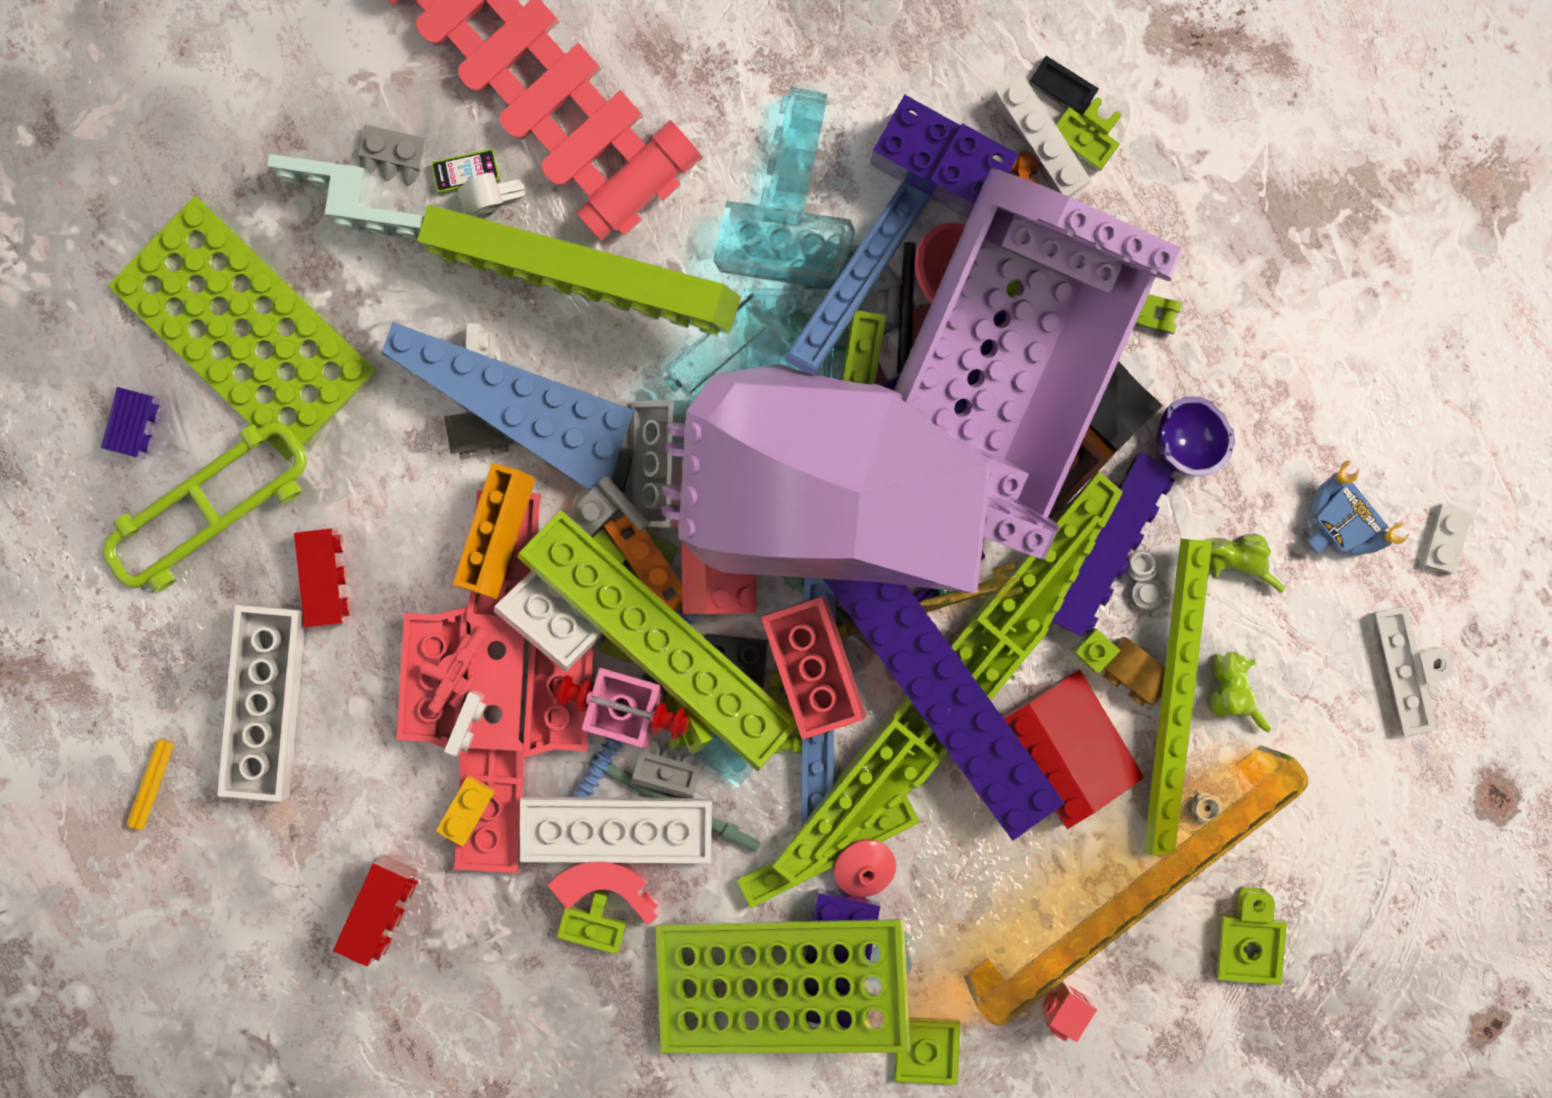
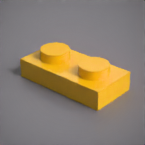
(465, 810)

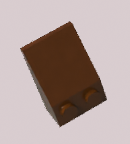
(1090, 458)

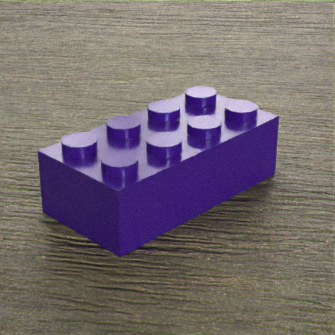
(838, 906)

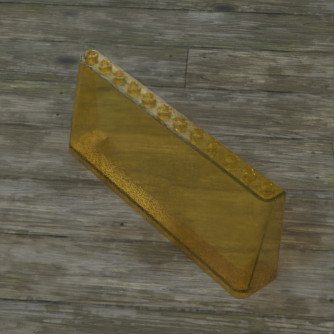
(1276, 783)

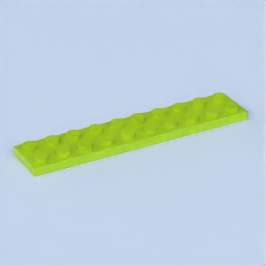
(658, 640)

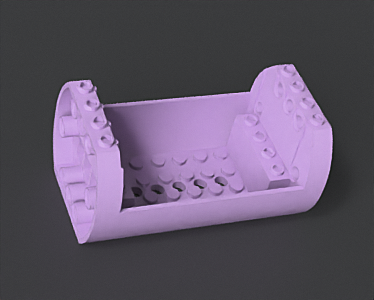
(1051, 356)

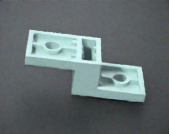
(348, 195)

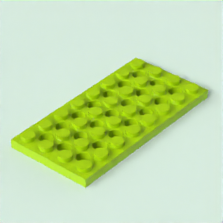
(264, 282)
(793, 937)

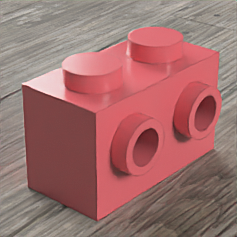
(1067, 1012)

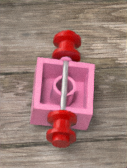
(622, 707)

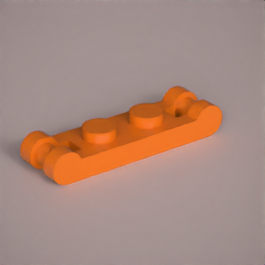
(646, 560)

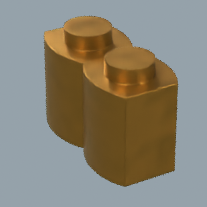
(1136, 672)

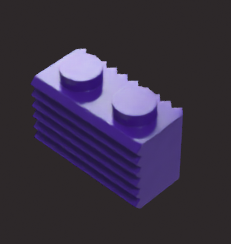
(131, 423)

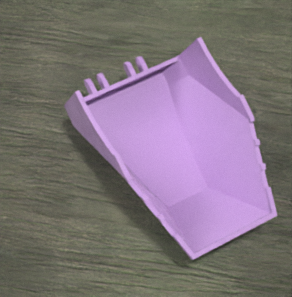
(826, 483)

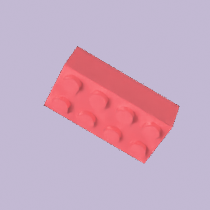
(712, 591)
(813, 667)

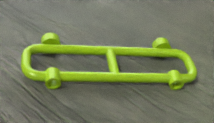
(283, 487)

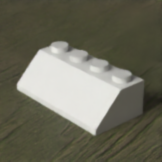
(651, 464)

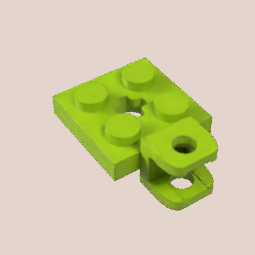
(1257, 926)

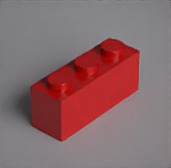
(322, 577)

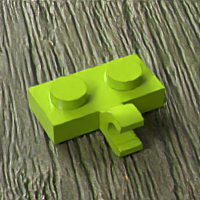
(592, 927)

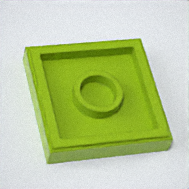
(932, 1053)

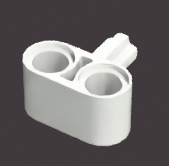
(483, 196)

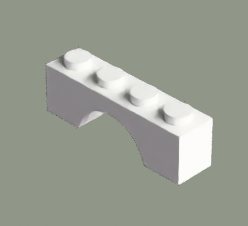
(1031, 120)

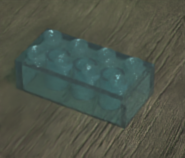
(783, 245)

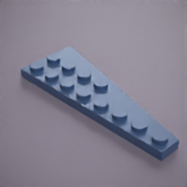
(550, 419)

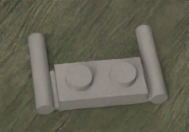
(601, 505)

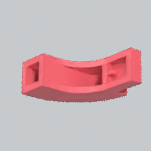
(618, 877)

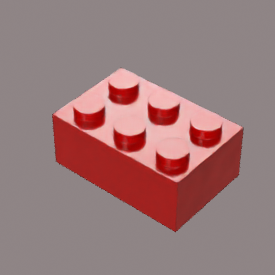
(377, 911)

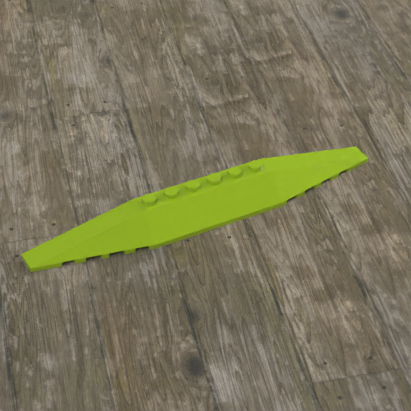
(992, 648)

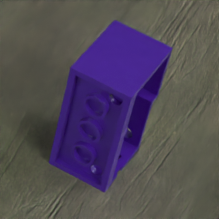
(938, 155)

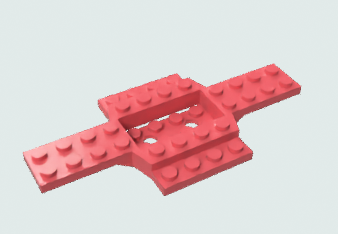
(495, 752)

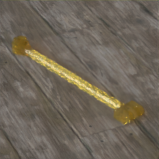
(999, 583)

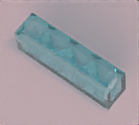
(796, 149)

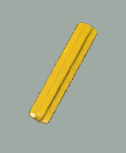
(150, 784)

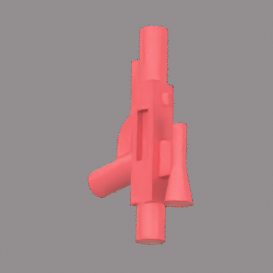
(452, 669)

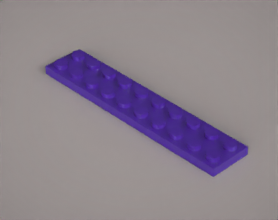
(950, 702)

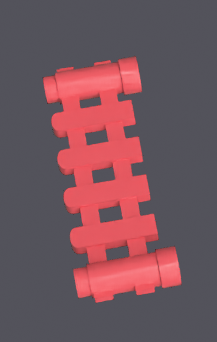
(649, 168)

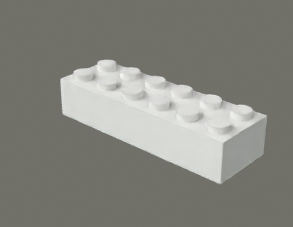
(261, 703)

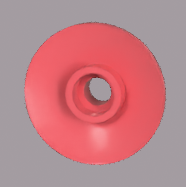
(863, 857)

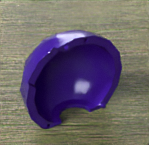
(1195, 437)

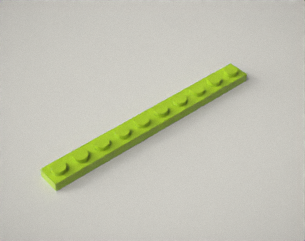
(1177, 696)

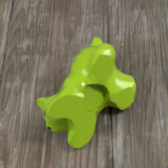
(1248, 556)
(1235, 694)

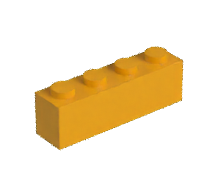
(494, 530)

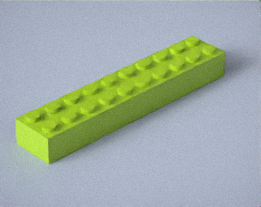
(579, 270)

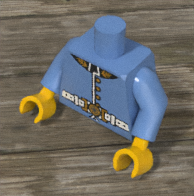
(1348, 519)

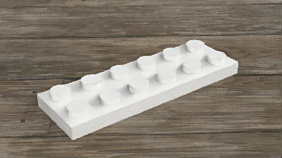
(615, 830)

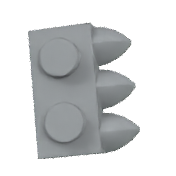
(393, 151)
(666, 771)

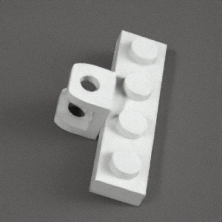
(1410, 669)

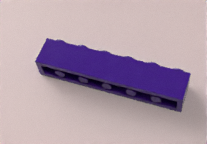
(1141, 490)

